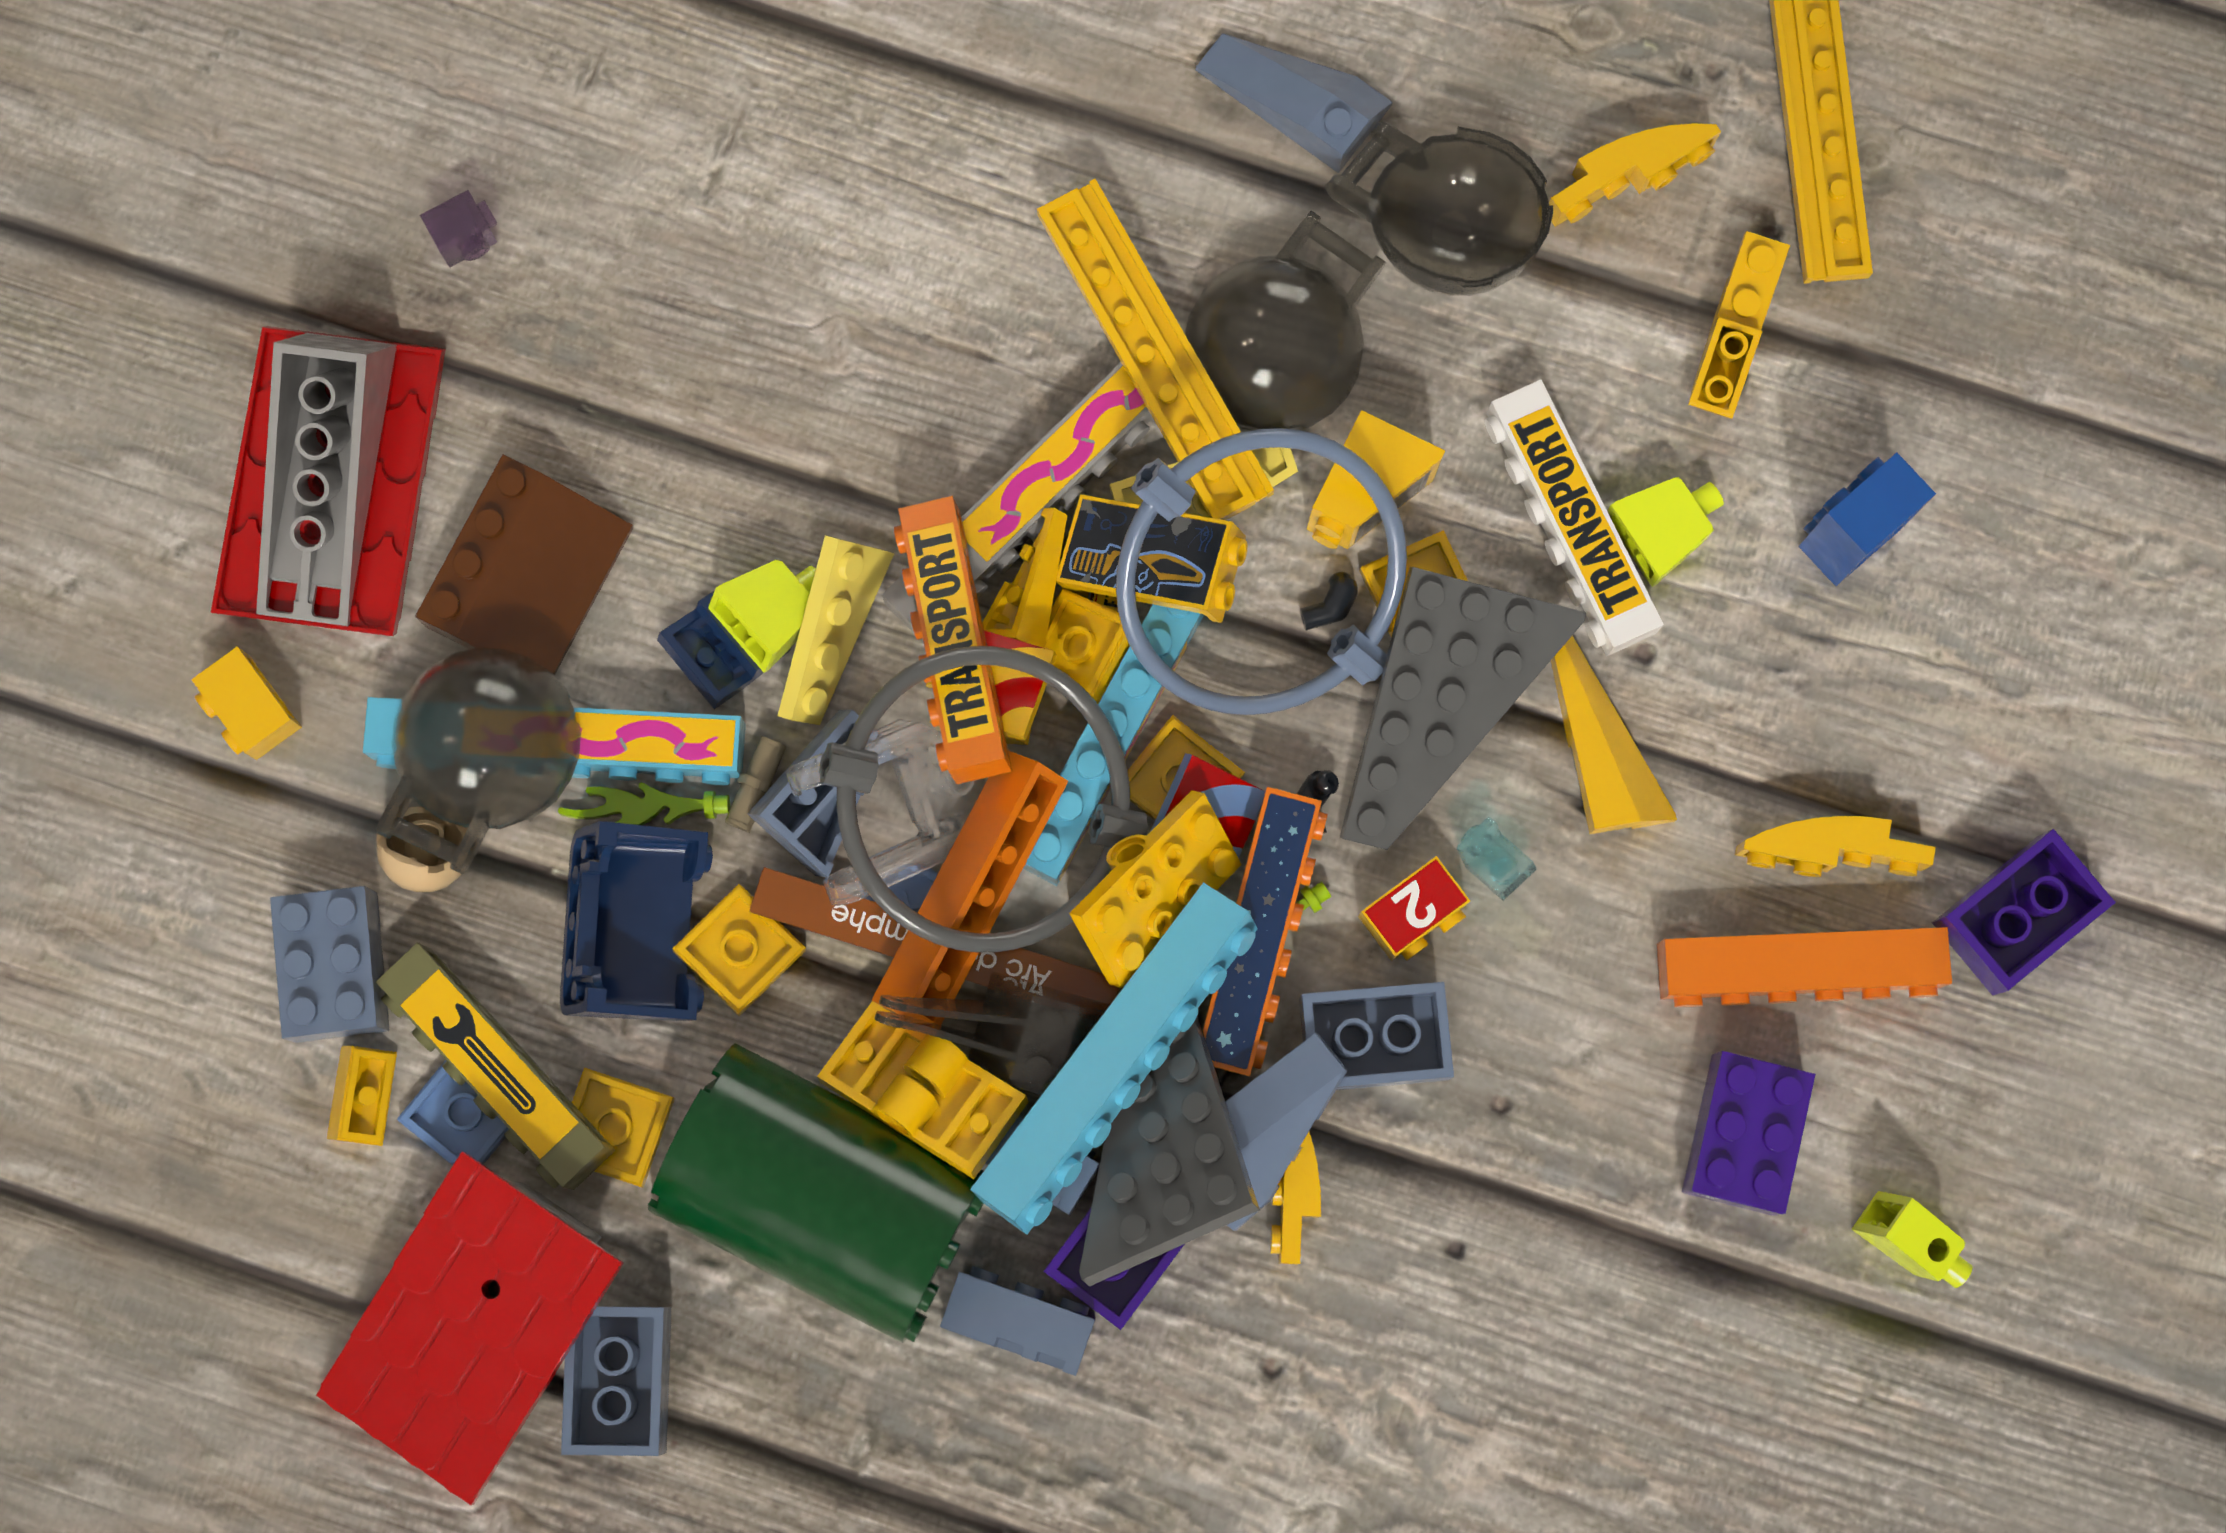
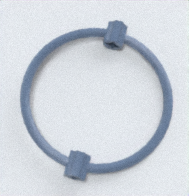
(1168, 493)

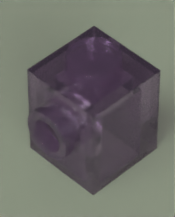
(461, 228)

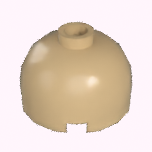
(415, 867)

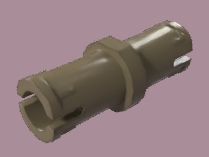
(755, 782)

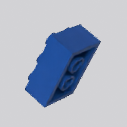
(1864, 516)

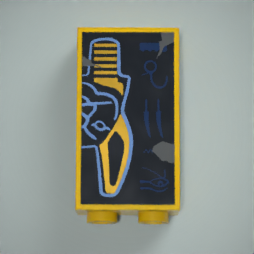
(1180, 563)

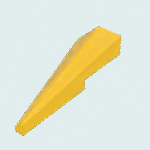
(1025, 605)
(1610, 769)

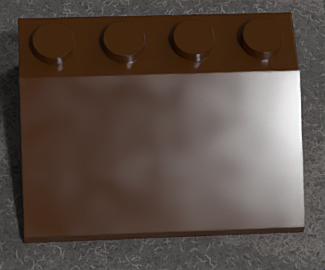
(524, 567)

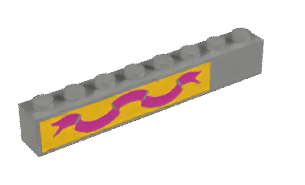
(1045, 478)

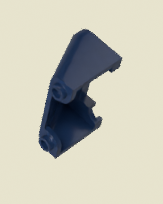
(625, 916)

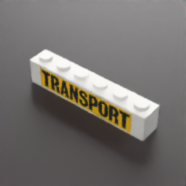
(1573, 519)

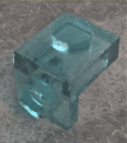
(1494, 859)

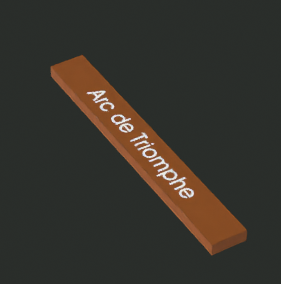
(870, 927)

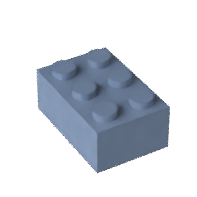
(329, 964)
(1383, 1033)
(618, 1384)

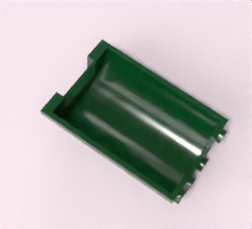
(814, 1193)

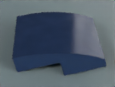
(709, 654)

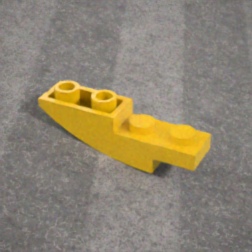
(1641, 158)
(1738, 325)
(1817, 842)
(1299, 1197)

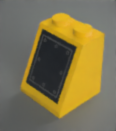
(1402, 461)

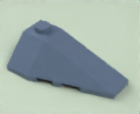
(1304, 100)
(1279, 1110)

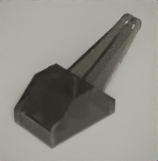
(1021, 1029)

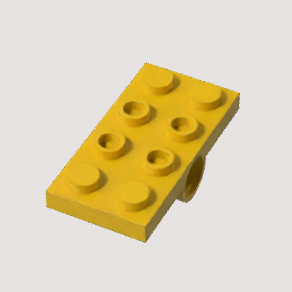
(1152, 885)
(924, 1090)

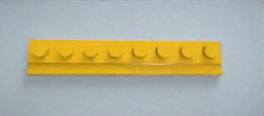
(1821, 140)
(1151, 346)

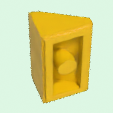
(361, 1095)

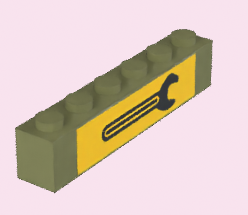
(494, 1067)

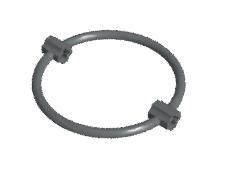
(856, 770)

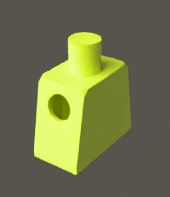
(1664, 524)
(764, 610)
(1914, 1238)

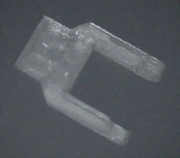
(931, 796)

